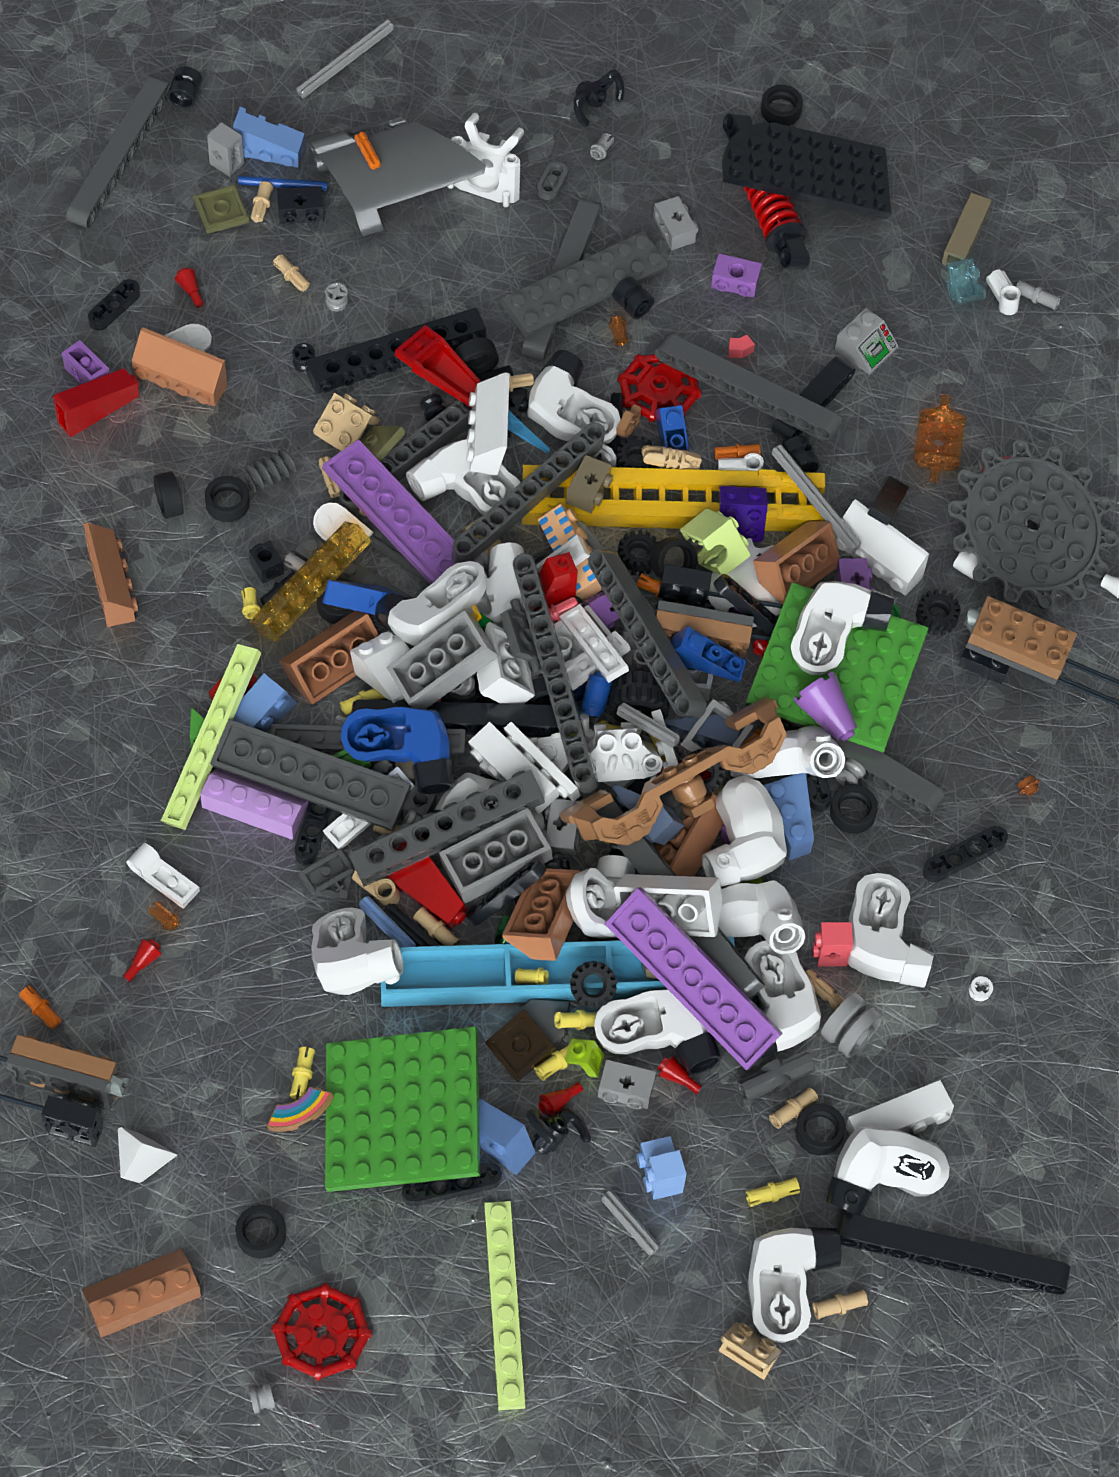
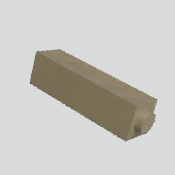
(967, 229)

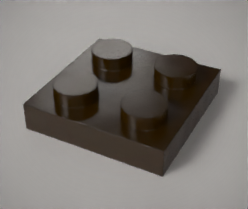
(520, 1045)

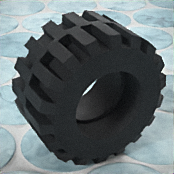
(639, 691)

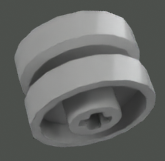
(852, 1025)

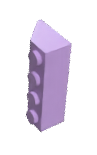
(253, 803)

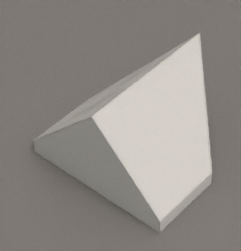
(140, 1155)

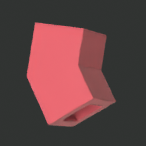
(740, 347)

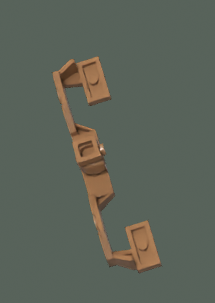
(682, 781)

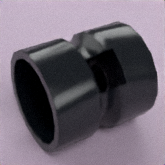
(184, 87)
(633, 297)
(802, 453)

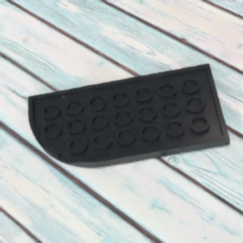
(809, 167)

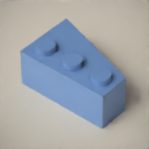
(269, 142)
(264, 704)
(794, 806)
(504, 1138)

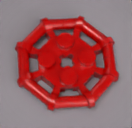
(647, 390)
(316, 1317)

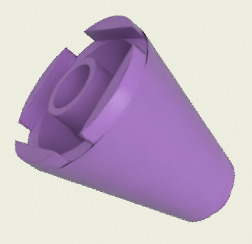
(828, 707)

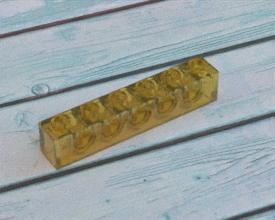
(310, 581)

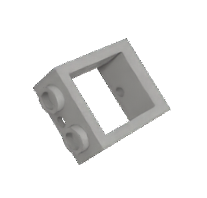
(722, 710)

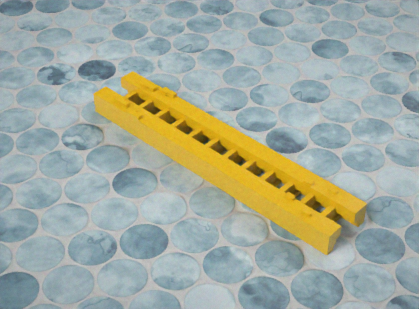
(676, 514)

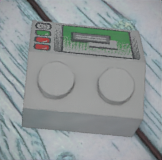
(866, 342)

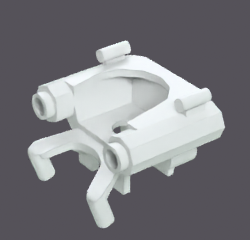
(502, 169)
(620, 752)

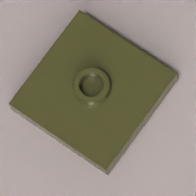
(221, 209)
(382, 439)

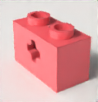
(833, 944)

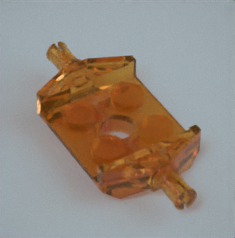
(944, 425)

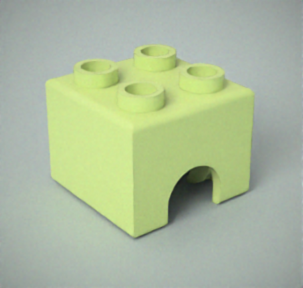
(721, 541)

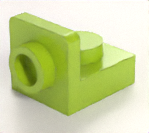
(585, 1054)

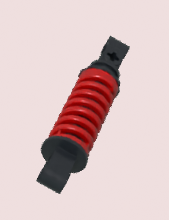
(780, 233)

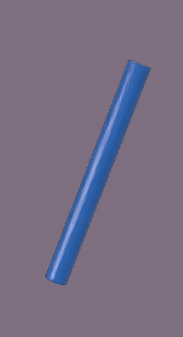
(281, 183)

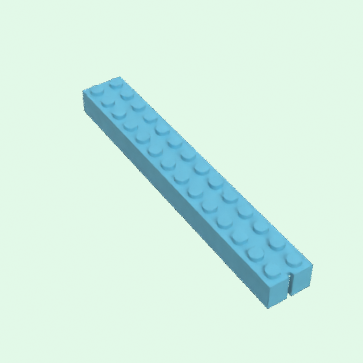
(488, 974)

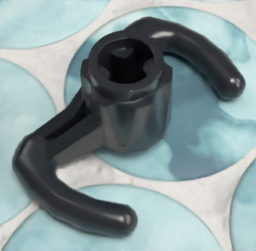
(595, 93)
(553, 1130)

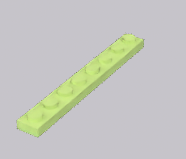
(221, 710)
(504, 1306)

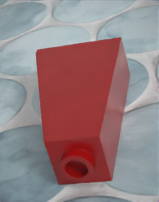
(94, 400)
(558, 579)
(430, 890)

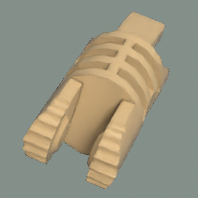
(670, 457)

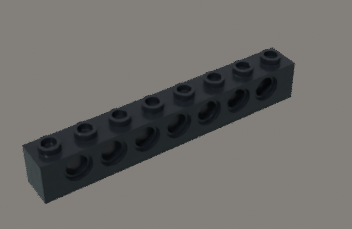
(378, 354)

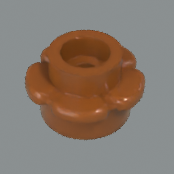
(1028, 786)

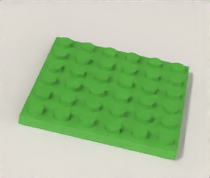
(871, 673)
(402, 1109)

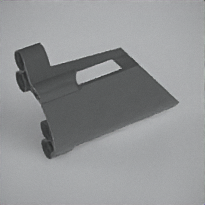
(411, 164)

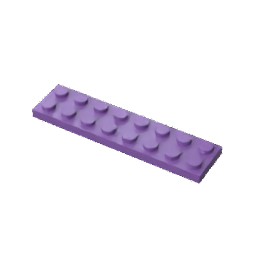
(392, 510)
(693, 978)

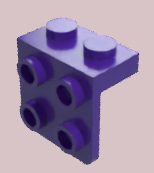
(747, 507)

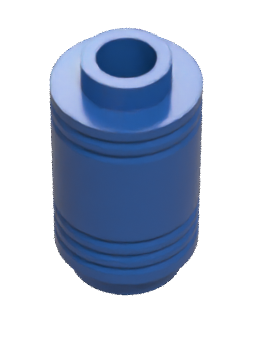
(595, 695)

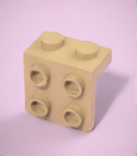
(344, 421)
(749, 1349)

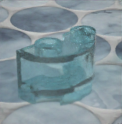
(963, 282)

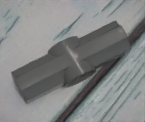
(775, 1076)

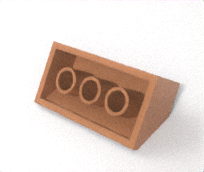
(179, 367)
(799, 558)
(109, 575)
(326, 659)
(693, 841)
(542, 916)
(141, 1292)

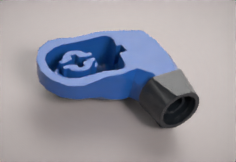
(403, 736)

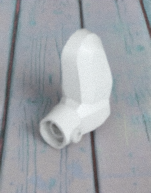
(450, 470)
(502, 583)
(804, 751)
(753, 830)
(593, 897)
(764, 911)
(878, 930)
(346, 960)

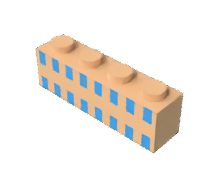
(559, 528)

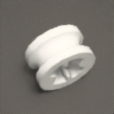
(980, 981)

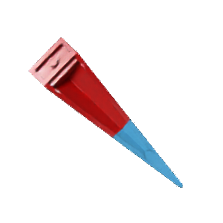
(439, 364)

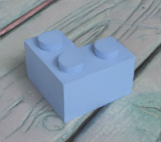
(662, 1168)

